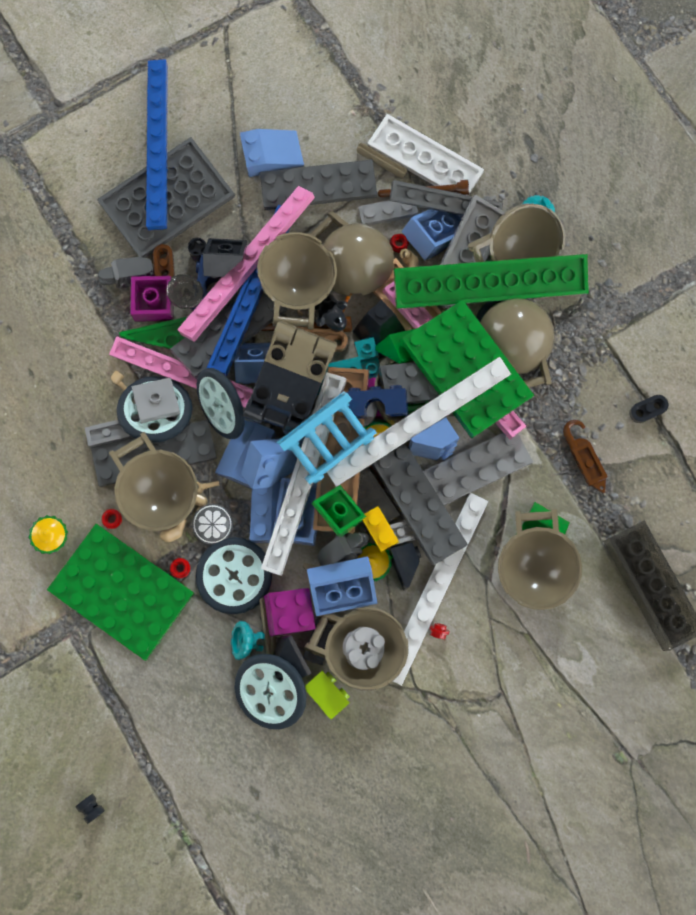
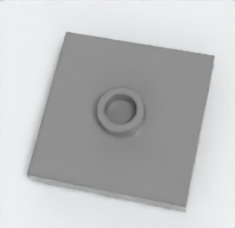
(155, 400)

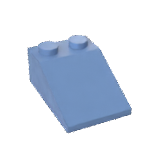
(270, 150)
(431, 232)
(267, 463)

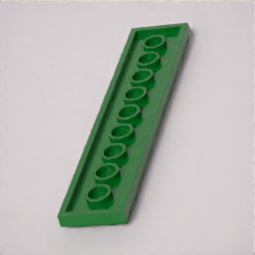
(491, 281)

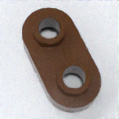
(163, 264)

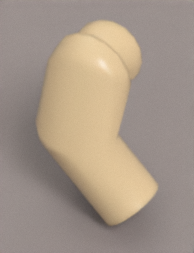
(409, 258)
(173, 533)

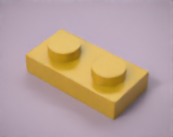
(380, 529)

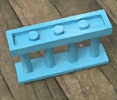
(308, 430)

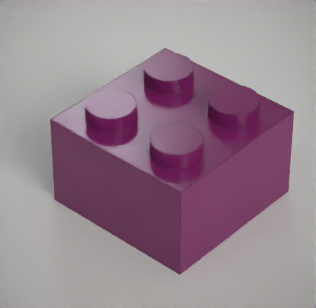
(150, 299)
(289, 612)

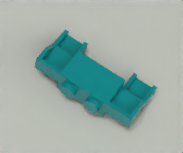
(366, 359)

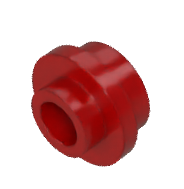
(399, 238)
(107, 514)
(180, 561)
(439, 631)

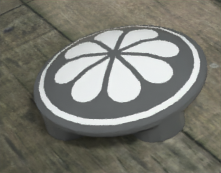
(212, 524)

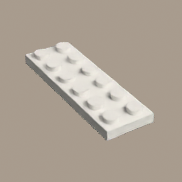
(422, 155)

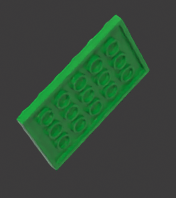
(454, 349)
(120, 592)

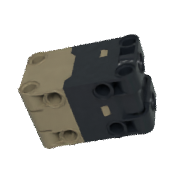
(289, 377)

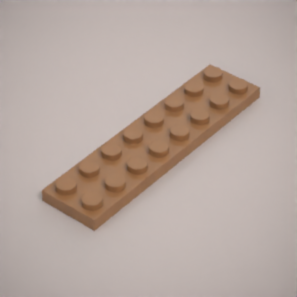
(355, 379)

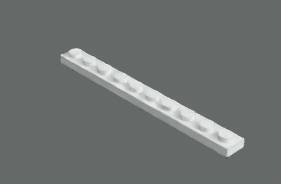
(419, 421)
(298, 487)
(439, 582)

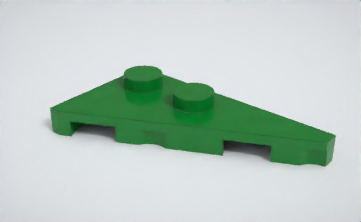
(160, 334)

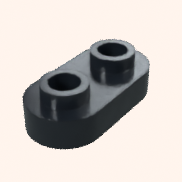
(647, 408)

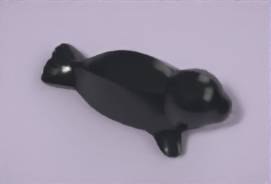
(331, 313)

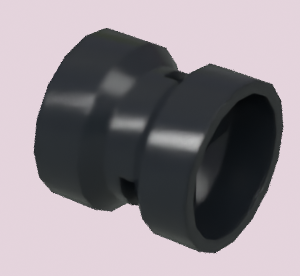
(195, 246)
(90, 808)

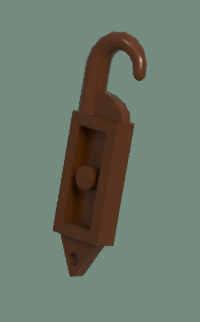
(586, 458)

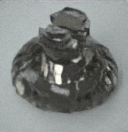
(185, 286)

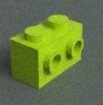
(327, 695)

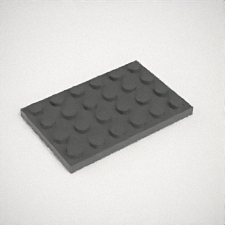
(192, 194)

